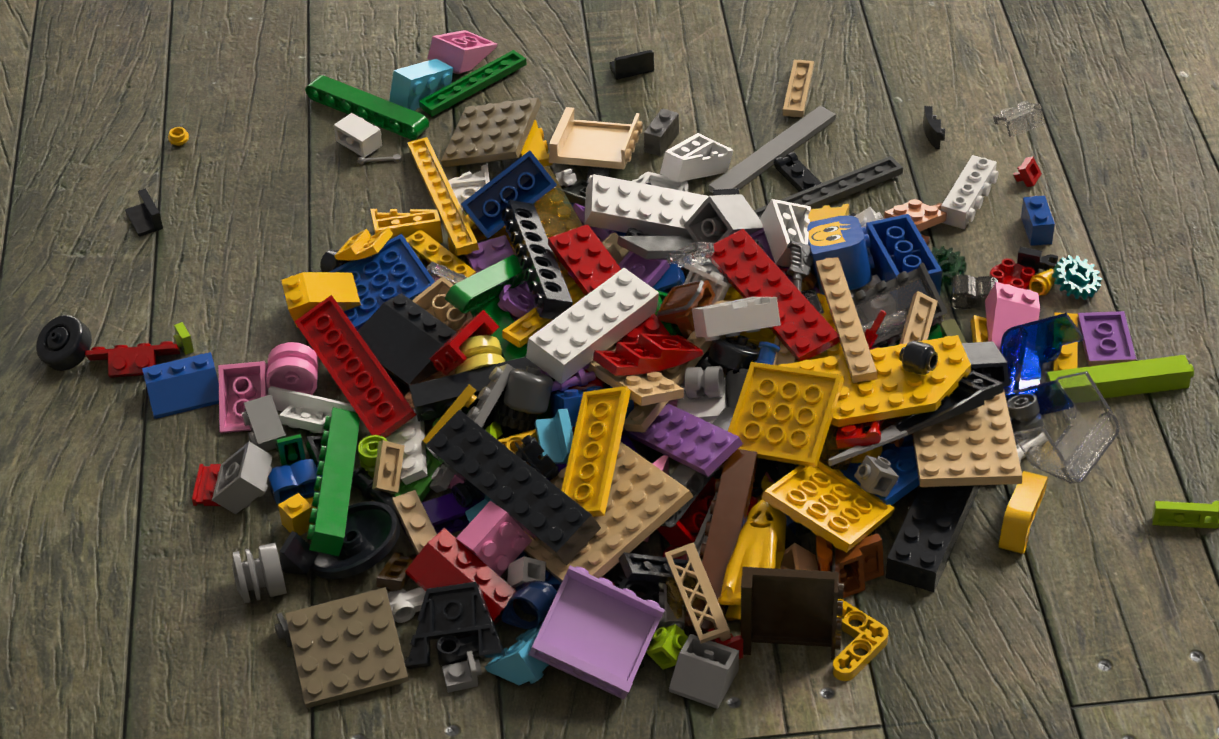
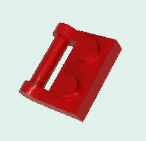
(854, 434)

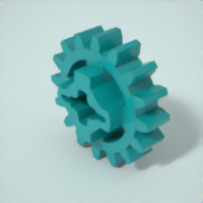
(1077, 277)

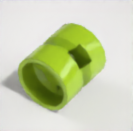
(368, 452)

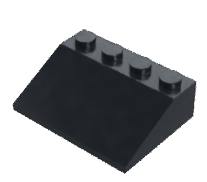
(405, 339)

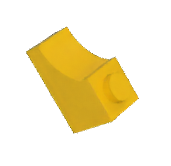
(296, 513)

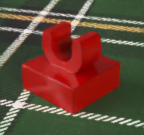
(1028, 172)

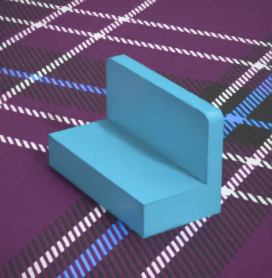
(555, 436)

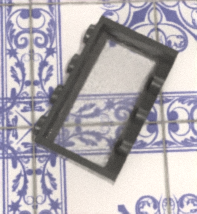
(894, 297)

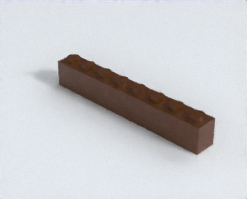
(728, 518)

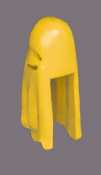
(758, 545)

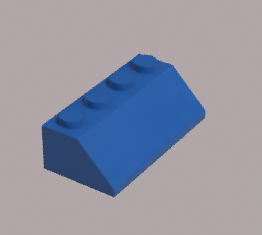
(521, 181)

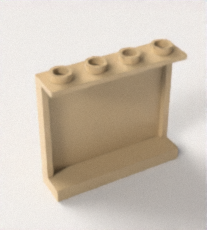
(593, 142)

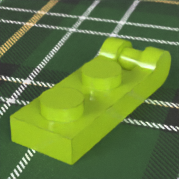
(1186, 514)

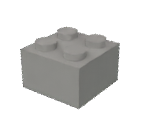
(242, 478)

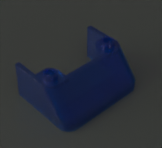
(1027, 349)

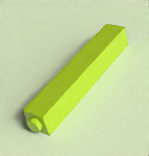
(1136, 376)

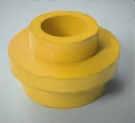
(178, 136)

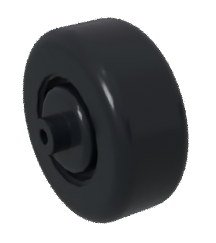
(63, 342)
(733, 352)

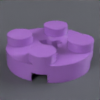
(515, 301)

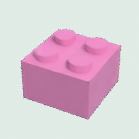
(494, 538)

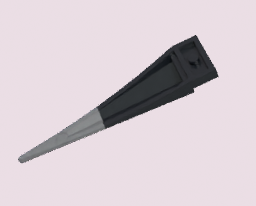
(967, 396)

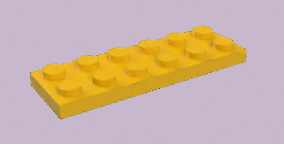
(595, 448)

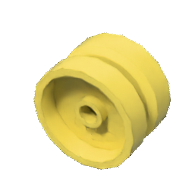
(480, 352)

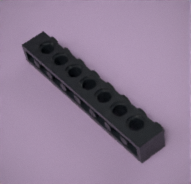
(536, 259)

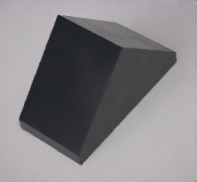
(296, 556)

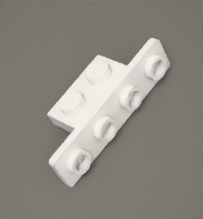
(304, 410)

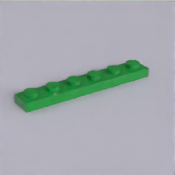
(472, 83)

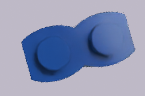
(293, 479)

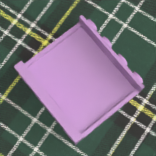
(597, 631)

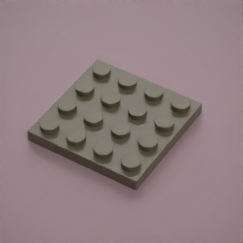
(491, 132)
(346, 647)

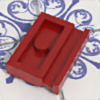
(205, 485)

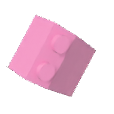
(460, 50)
(1007, 308)
(238, 385)

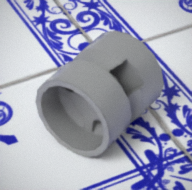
(704, 382)

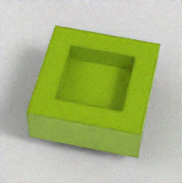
(183, 338)

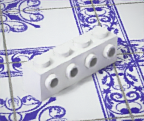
(969, 191)

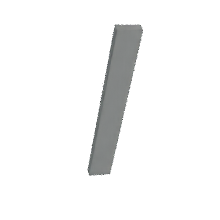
(777, 147)

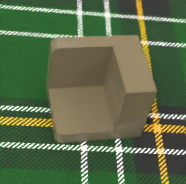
(616, 251)

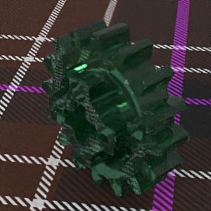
(950, 263)

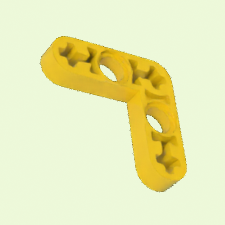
(863, 640)

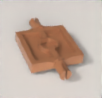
(921, 214)

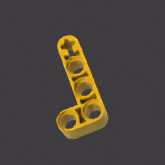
(1022, 511)

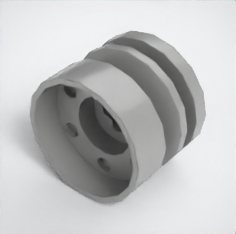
(259, 573)

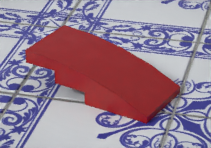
(649, 355)

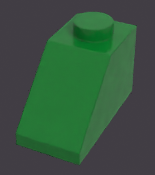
(290, 450)

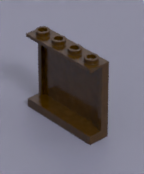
(791, 608)

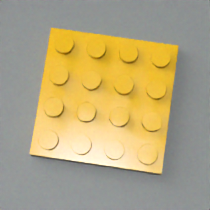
(785, 412)
(828, 504)

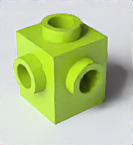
(667, 645)

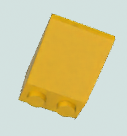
(310, 288)

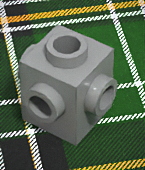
(876, 476)

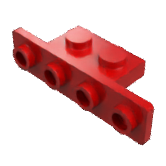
(129, 361)

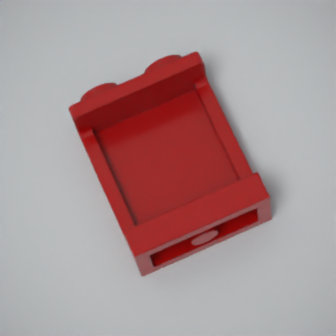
(449, 355)

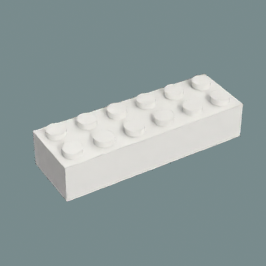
(648, 208)
(592, 325)

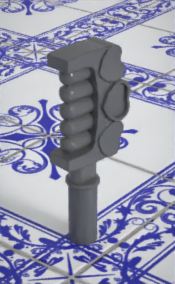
(800, 262)

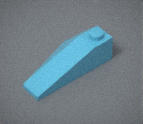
(517, 664)

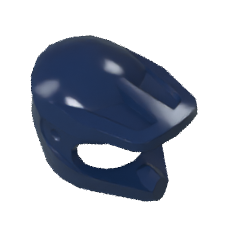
(533, 599)

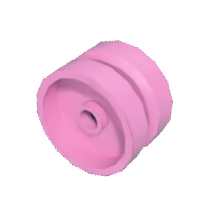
(293, 368)

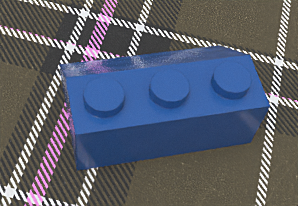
(182, 385)

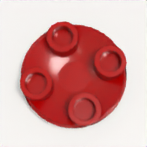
(1012, 273)

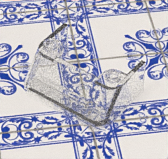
(1085, 439)

